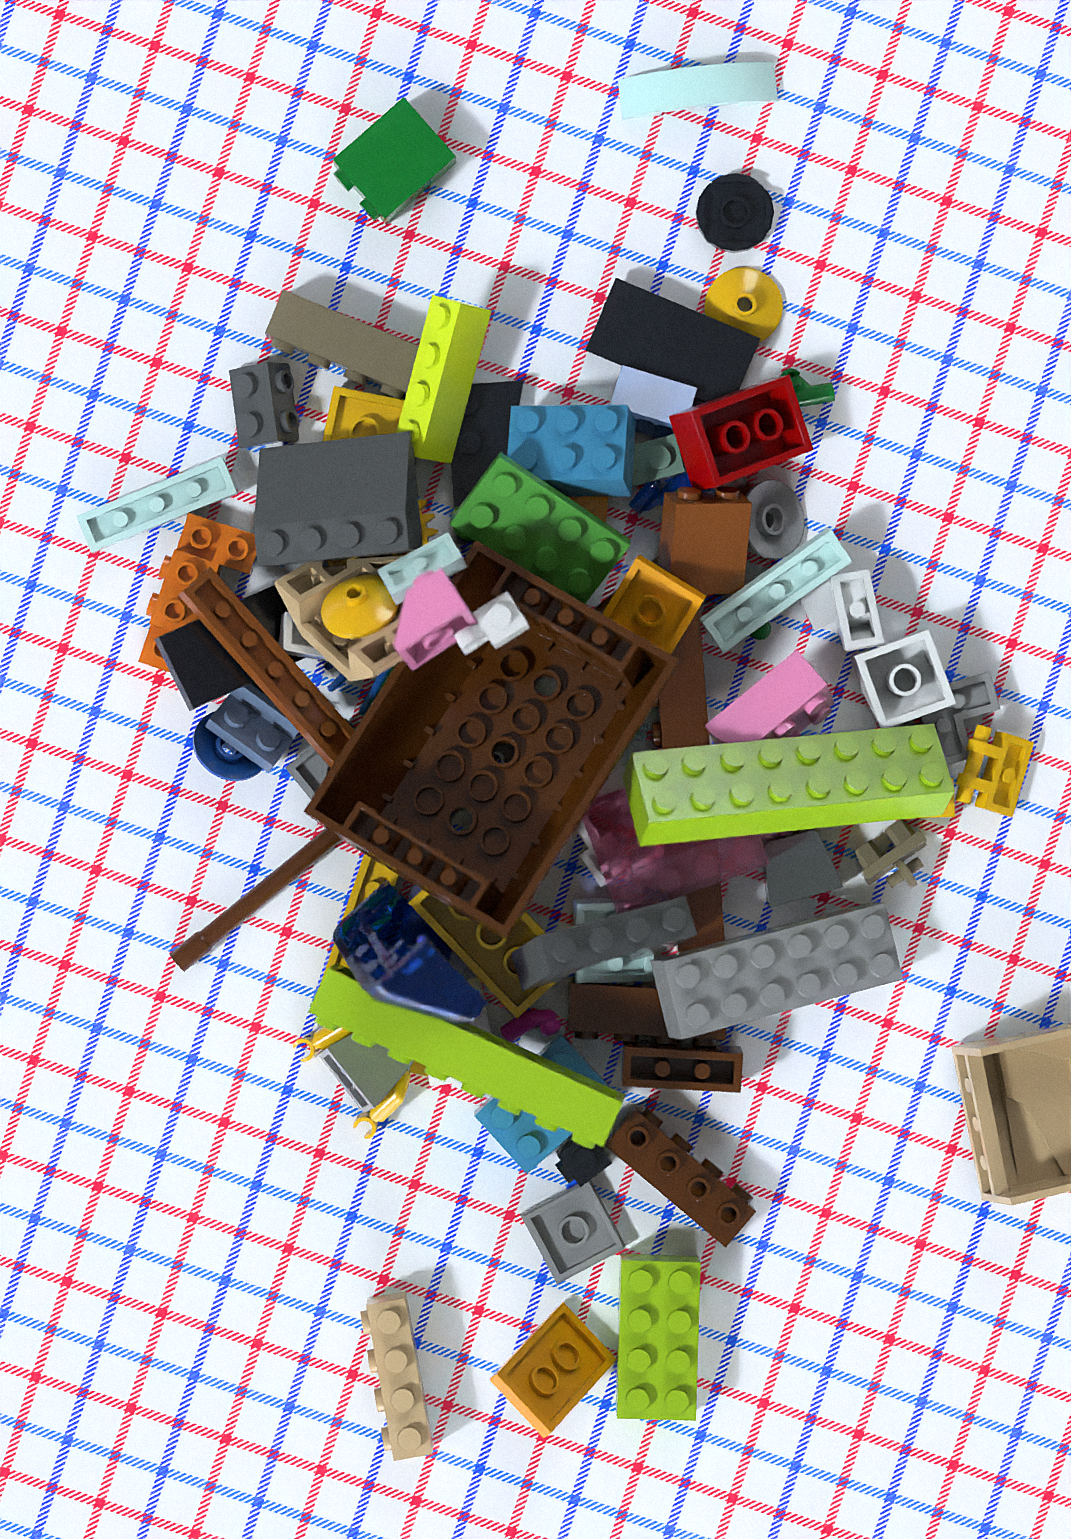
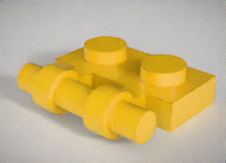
(1003, 772)

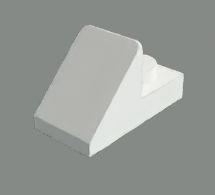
(856, 610)

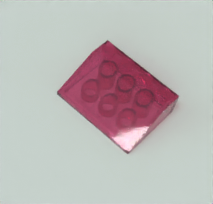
(661, 872)

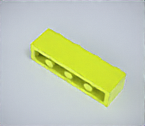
(443, 377)

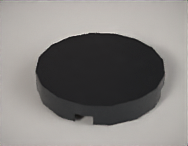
(734, 213)

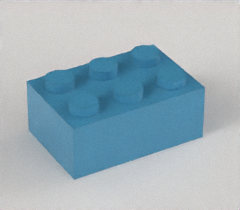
(576, 447)
(518, 1133)

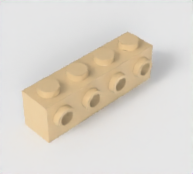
(399, 1376)

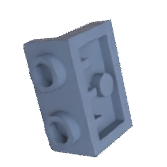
(253, 726)

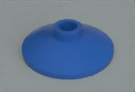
(210, 753)

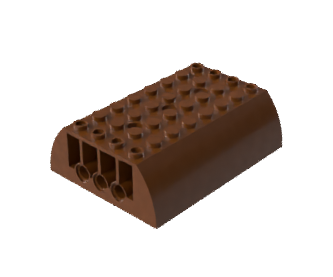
(435, 734)

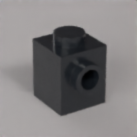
(581, 1162)

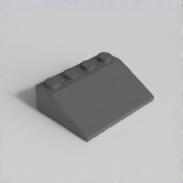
(337, 500)

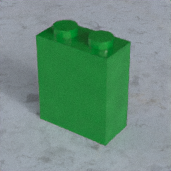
(393, 162)

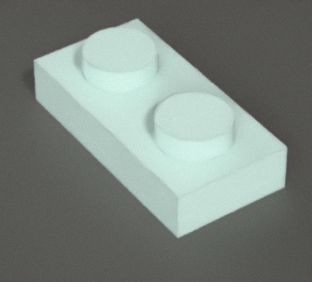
(432, 556)

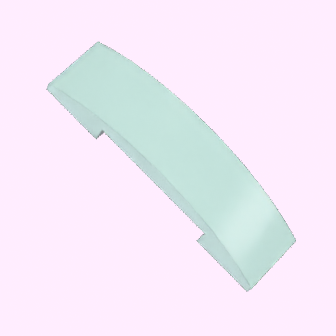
(697, 88)

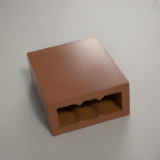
(706, 538)

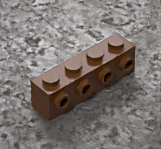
(680, 1176)

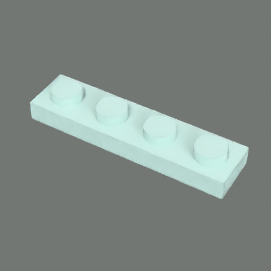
(157, 504)
(775, 589)

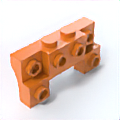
(199, 547)

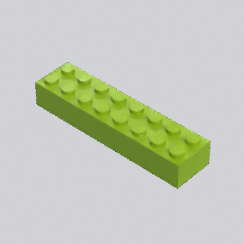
(787, 784)
(472, 1057)

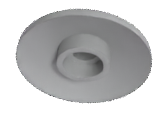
(775, 519)

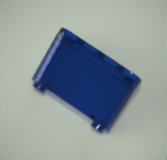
(404, 959)

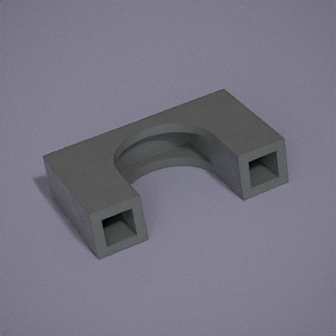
(630, 933)

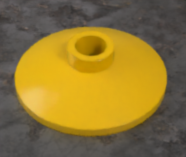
(749, 284)
(358, 607)

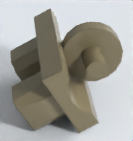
(906, 845)

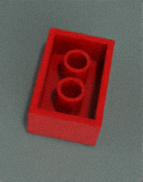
(741, 433)

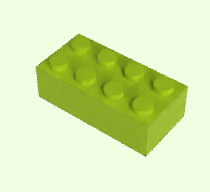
(658, 1337)

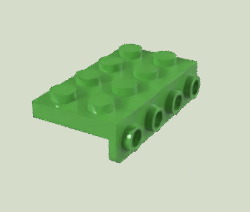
(539, 529)

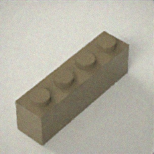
(342, 342)

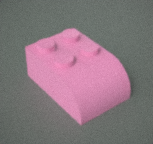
(775, 705)

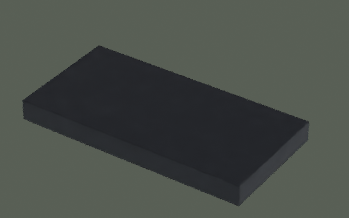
(671, 341)
(203, 665)

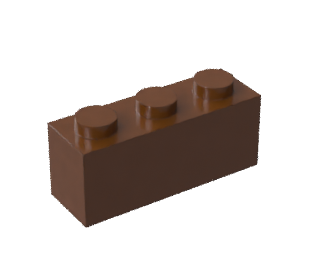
(682, 1066)

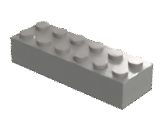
(776, 970)

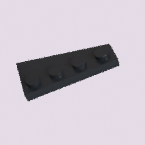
(482, 434)

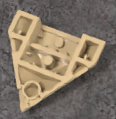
(303, 596)

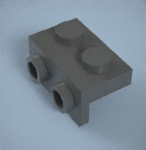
(264, 404)

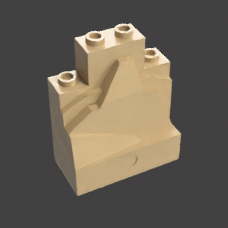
(1018, 1113)

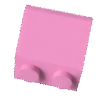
(430, 618)

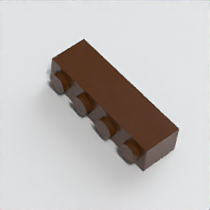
(623, 1012)

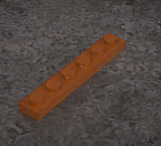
(268, 664)

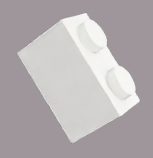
(903, 679)

